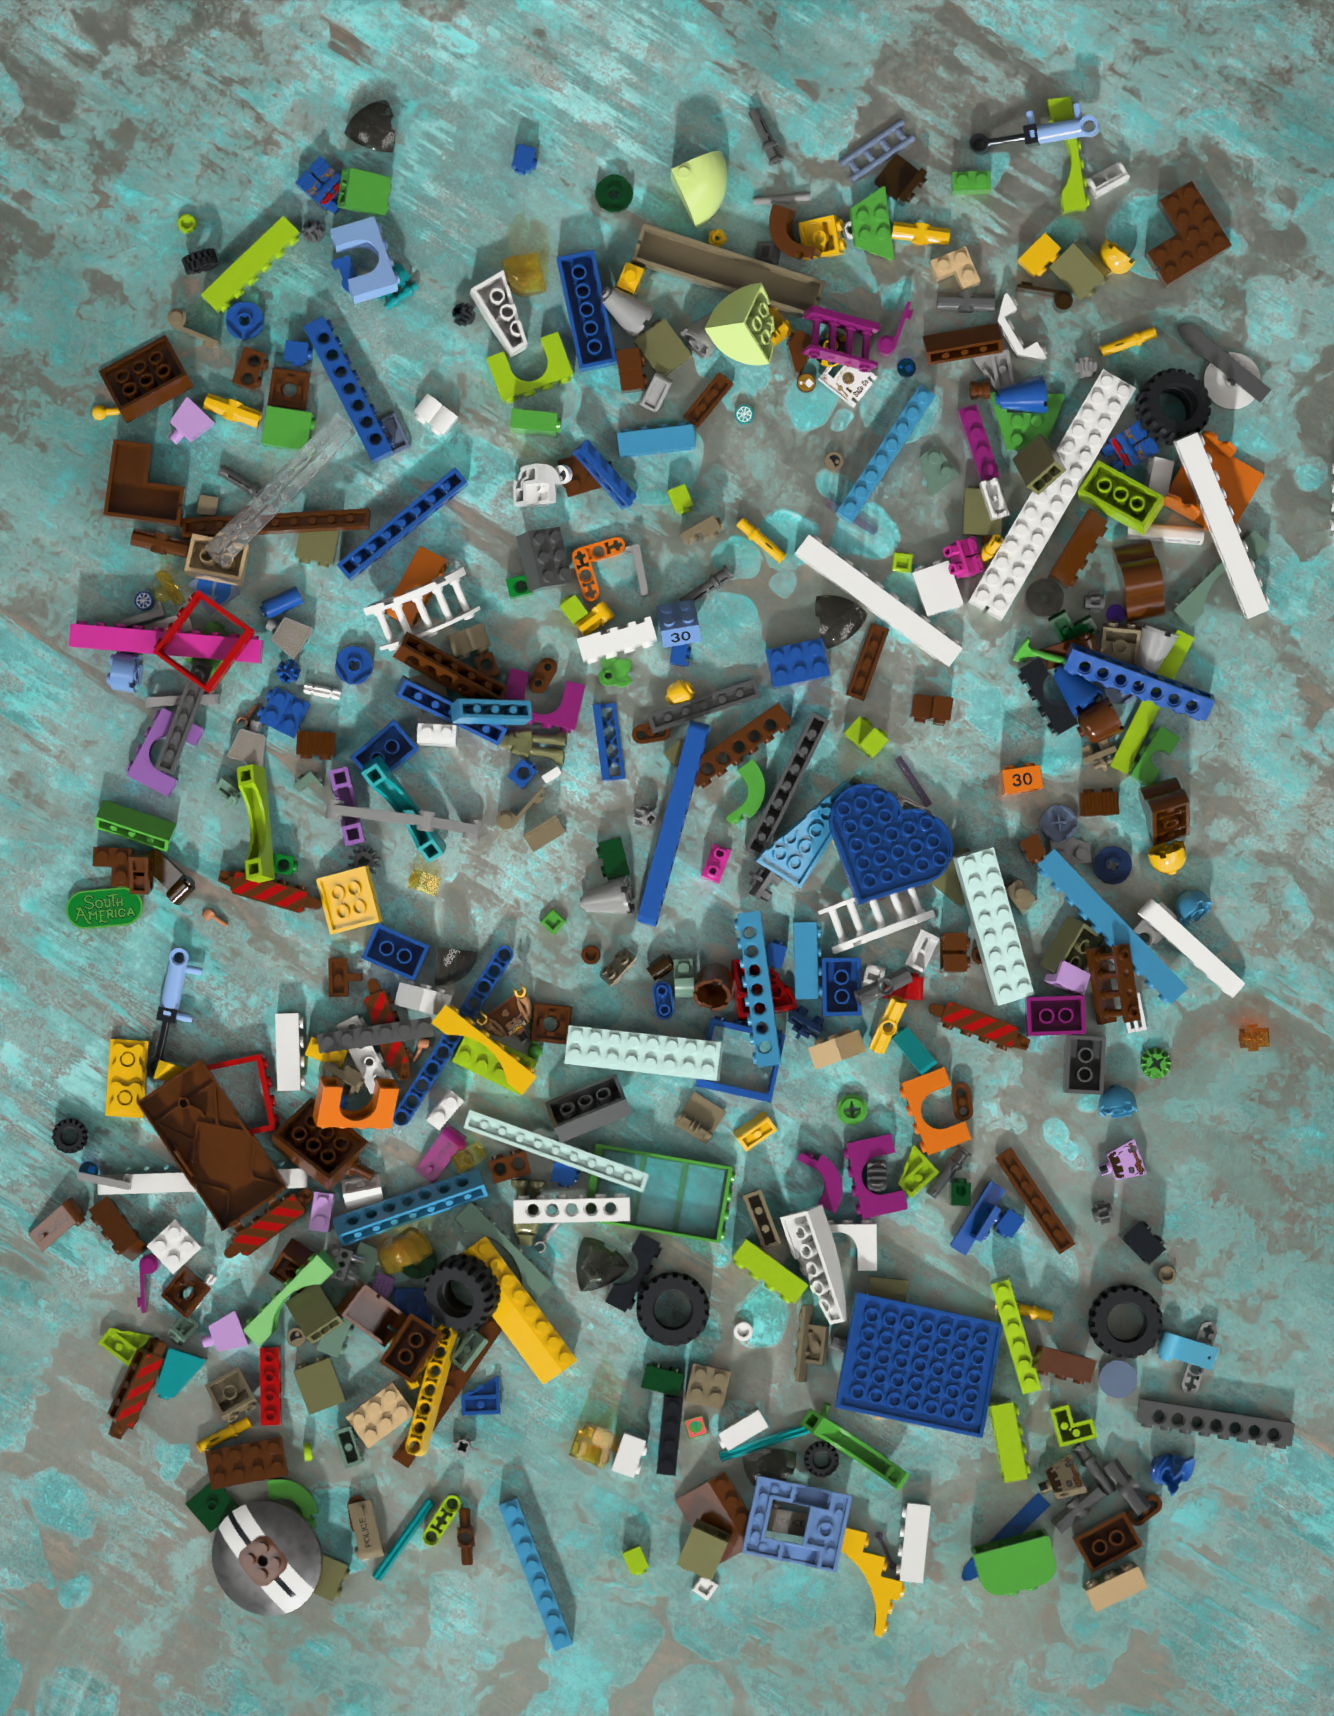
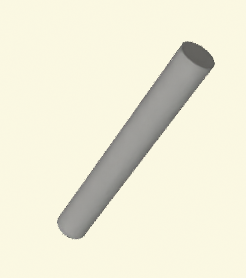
(781, 198)

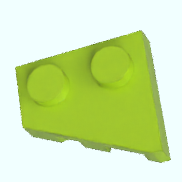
(916, 1173)
(123, 1343)

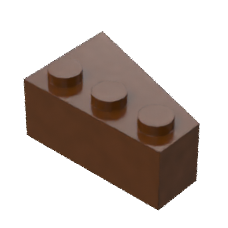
(117, 1229)
(1063, 1364)

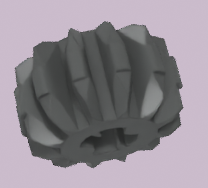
(368, 856)
(876, 1175)

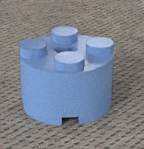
(125, 672)

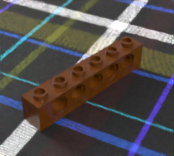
(447, 669)
(782, 723)

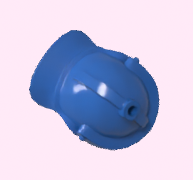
(1171, 1470)

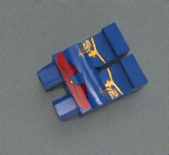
(325, 193)
(1125, 452)

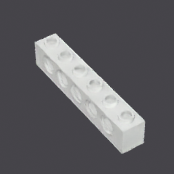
(521, 1213)

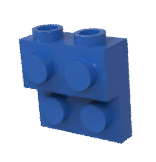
(283, 712)

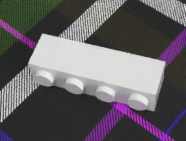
(289, 1051)
(914, 1542)

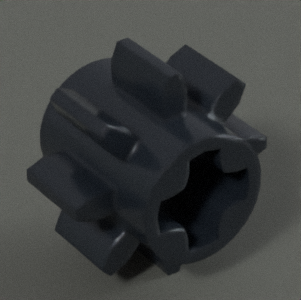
(463, 314)

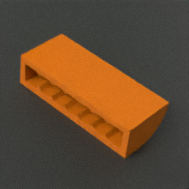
(422, 569)

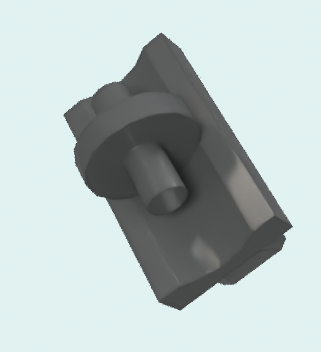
(761, 881)

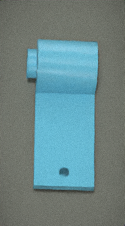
(1187, 1350)

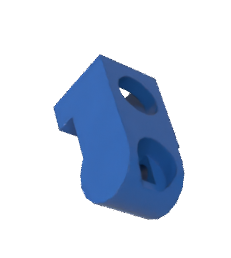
(346, 269)

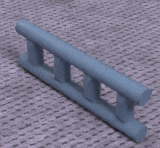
(865, 149)

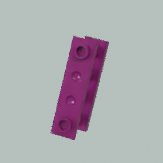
(850, 325)

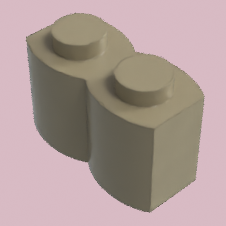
(469, 641)

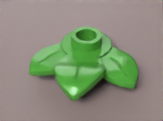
(618, 670)

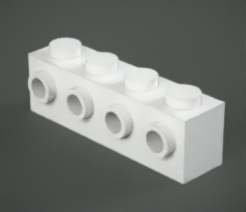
(366, 1058)

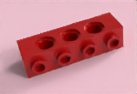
(270, 1385)

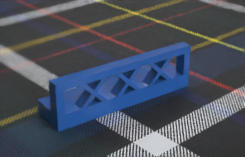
(604, 474)
(601, 742)

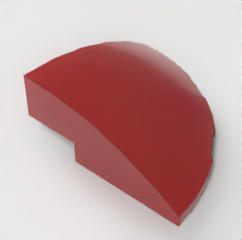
(782, 994)

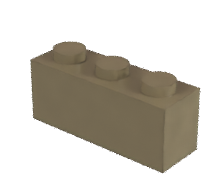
(761, 1219)

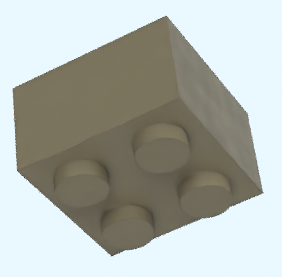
(707, 1385)

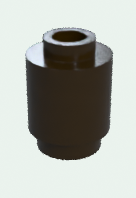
(660, 966)

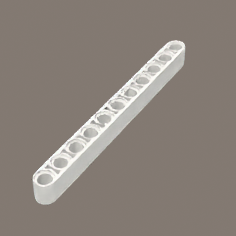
(178, 1182)

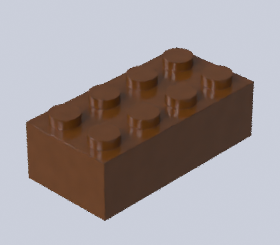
(246, 1463)

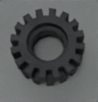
(200, 261)
(58, 1136)
(821, 1447)

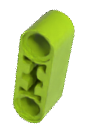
(443, 1526)

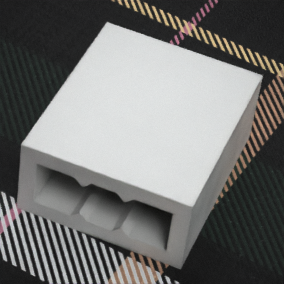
(936, 588)
(437, 735)
(742, 1429)

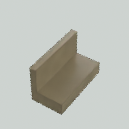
(544, 833)

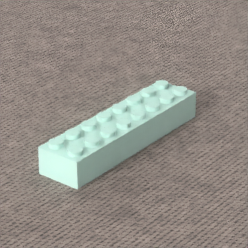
(993, 925)
(644, 1053)

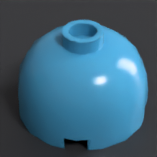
(1191, 905)
(1117, 1102)

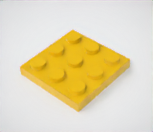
(349, 899)

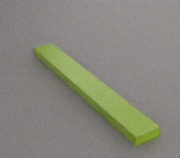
(1147, 709)

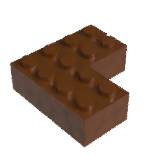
(1196, 236)
(133, 496)

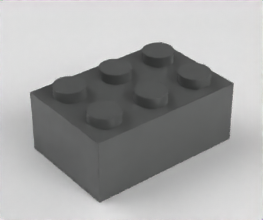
(544, 559)
(1084, 1064)

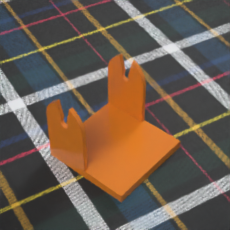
(1235, 477)

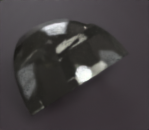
(373, 127)
(838, 618)
(453, 965)
(598, 1265)
(769, 1463)

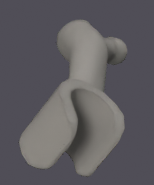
(551, 1230)

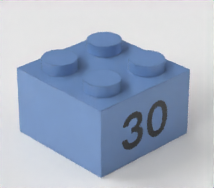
(678, 623)

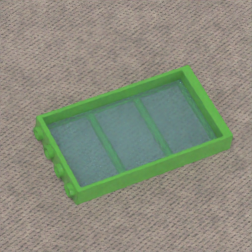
(679, 1197)

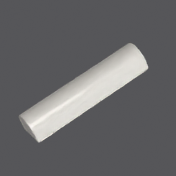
(1169, 534)

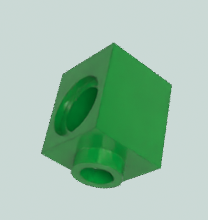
(513, 592)
(293, 865)

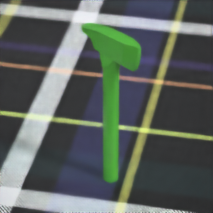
(1026, 650)

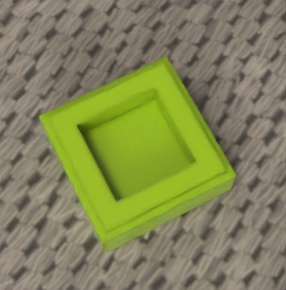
(902, 562)

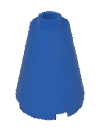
(1024, 396)
(1076, 690)

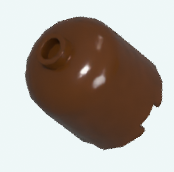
(1099, 722)
(713, 987)

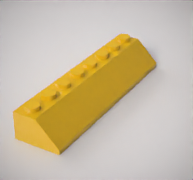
(523, 1319)

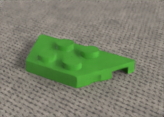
(872, 225)

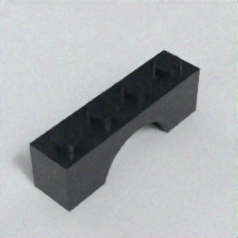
(1058, 718)
(622, 1294)
(669, 1435)

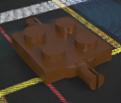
(581, 479)

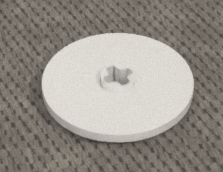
(1222, 392)

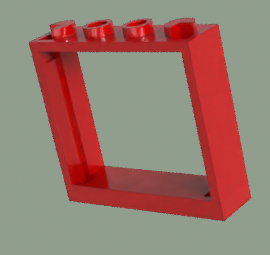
(172, 629)
(266, 1083)

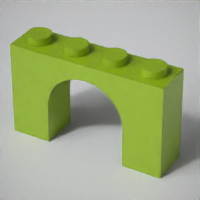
(511, 387)

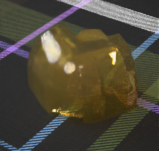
(524, 275)
(403, 1250)
(594, 1445)

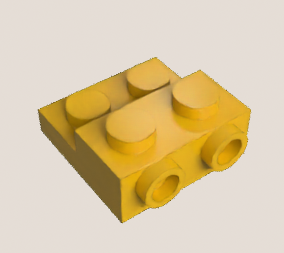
(824, 235)

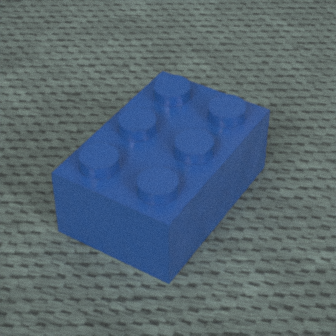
(797, 663)
(392, 746)
(396, 952)
(839, 981)

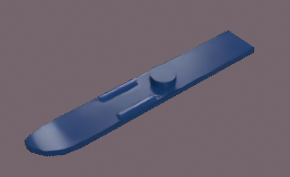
(1014, 1527)

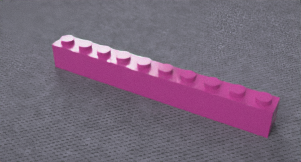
(142, 641)

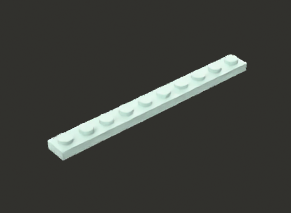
(556, 1151)

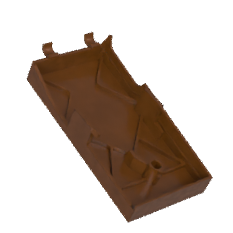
(213, 1145)

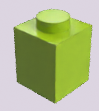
(680, 499)
(573, 609)
(636, 1560)

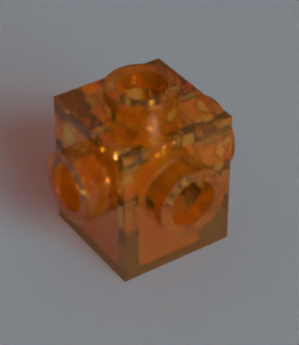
(1254, 1037)

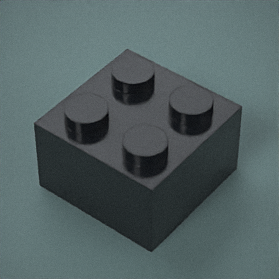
(1142, 1241)

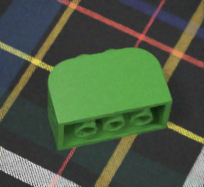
(1015, 1563)

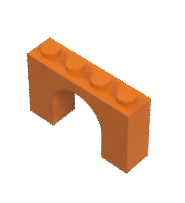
(915, 1092)
(375, 1114)

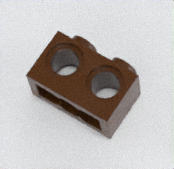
(245, 368)
(141, 872)
(511, 1171)

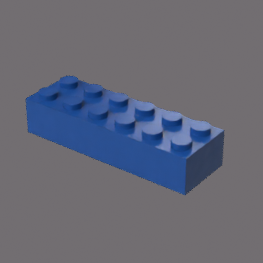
(586, 311)

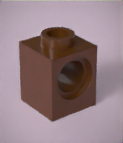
(493, 671)

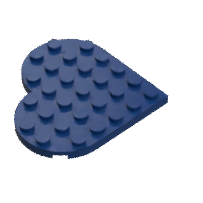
(884, 845)

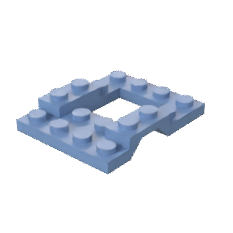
(823, 1527)

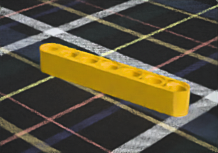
(433, 1400)

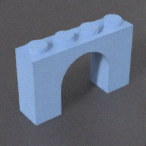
(367, 235)

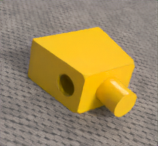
(630, 278)

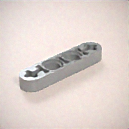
(173, 701)
(1185, 1378)

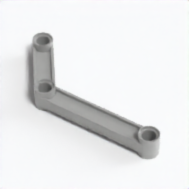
(424, 820)

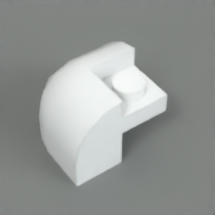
(536, 486)

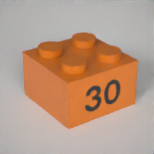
(1020, 780)

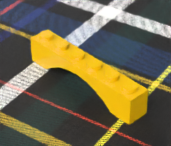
(516, 1074)

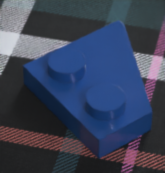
(483, 1399)

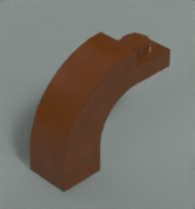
(781, 231)

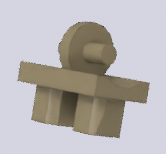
(1106, 750)

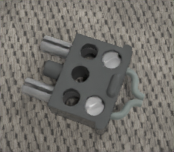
(336, 1254)

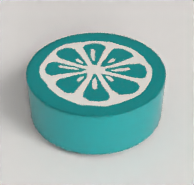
(744, 414)

